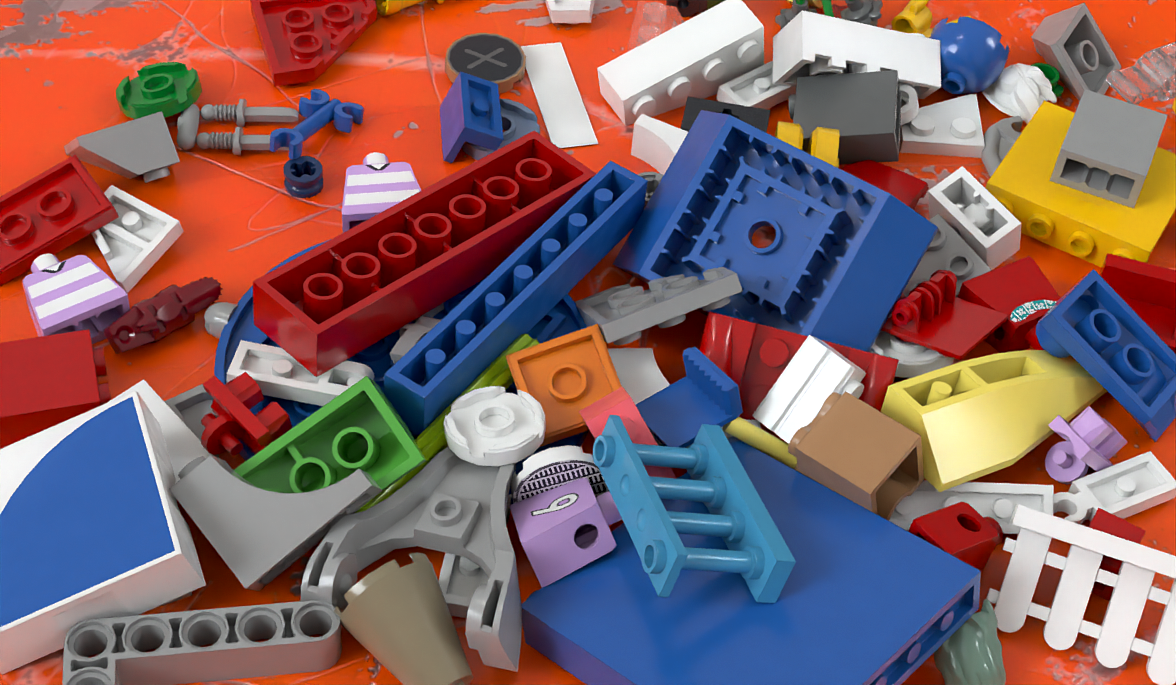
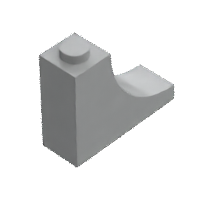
(261, 529)

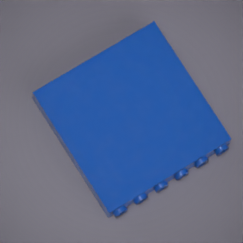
(854, 610)

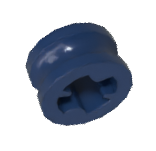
(303, 177)

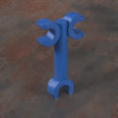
(318, 113)

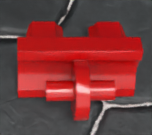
(236, 421)

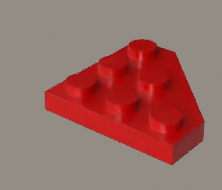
(308, 35)

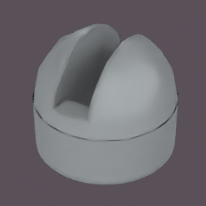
(218, 316)

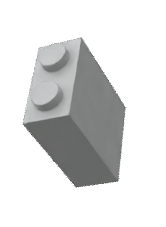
(1108, 148)

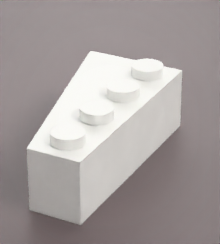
(830, 46)

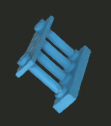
(720, 483)

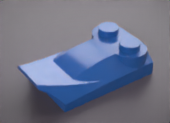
(1115, 350)

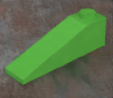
(344, 435)

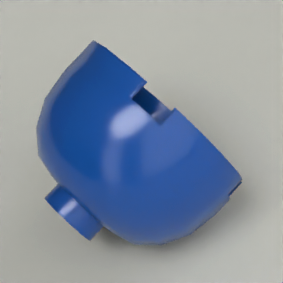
(969, 55)

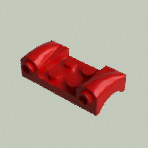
(759, 354)

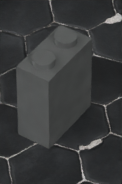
(858, 105)

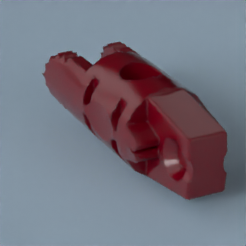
(161, 314)

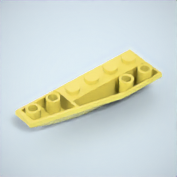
(988, 410)

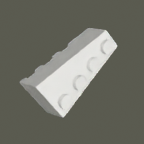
(684, 62)

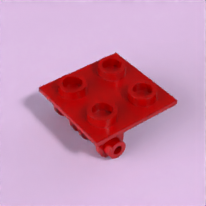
(940, 319)

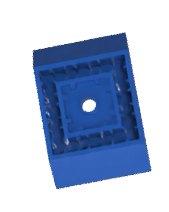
(837, 246)

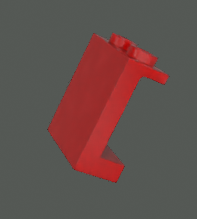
(1147, 290)

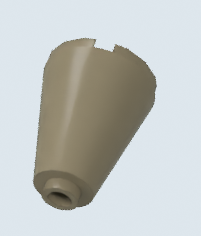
(407, 624)

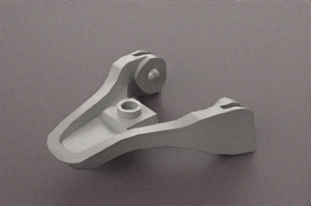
(444, 509)

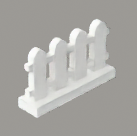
(1079, 573)

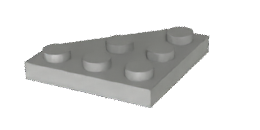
(628, 310)

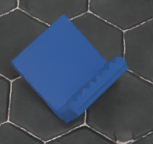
(697, 399)

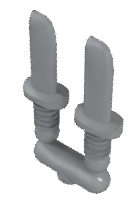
(189, 119)

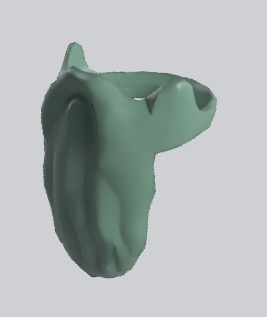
(973, 652)

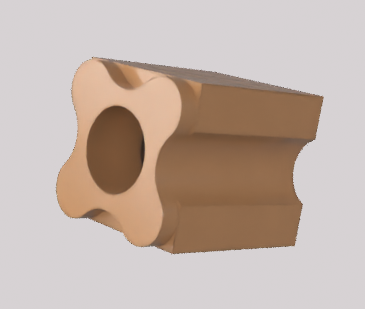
(860, 454)

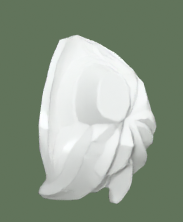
(1020, 91)

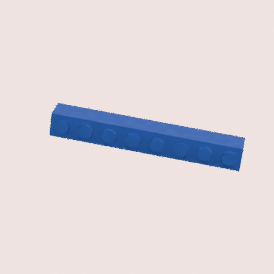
(515, 296)

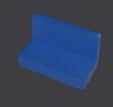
(470, 115)

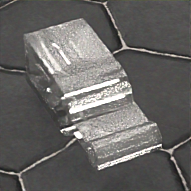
(1149, 77)

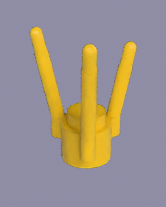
(915, 19)

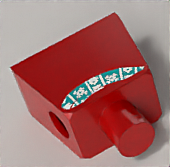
(1017, 291)

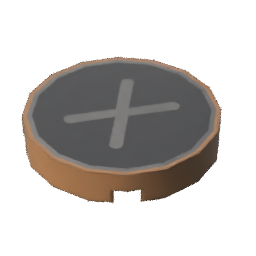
(487, 57)

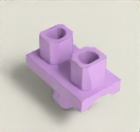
(1088, 443)

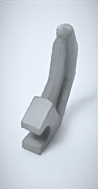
(999, 140)

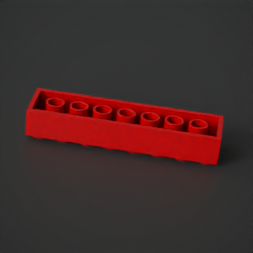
(413, 254)

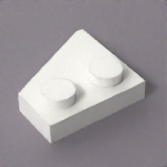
(945, 129)
(135, 238)

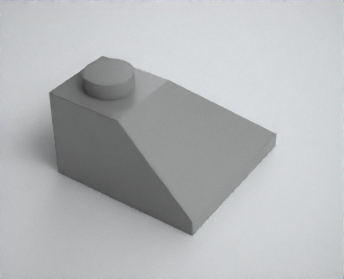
(1076, 49)
(129, 148)

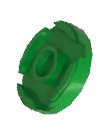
(159, 88)

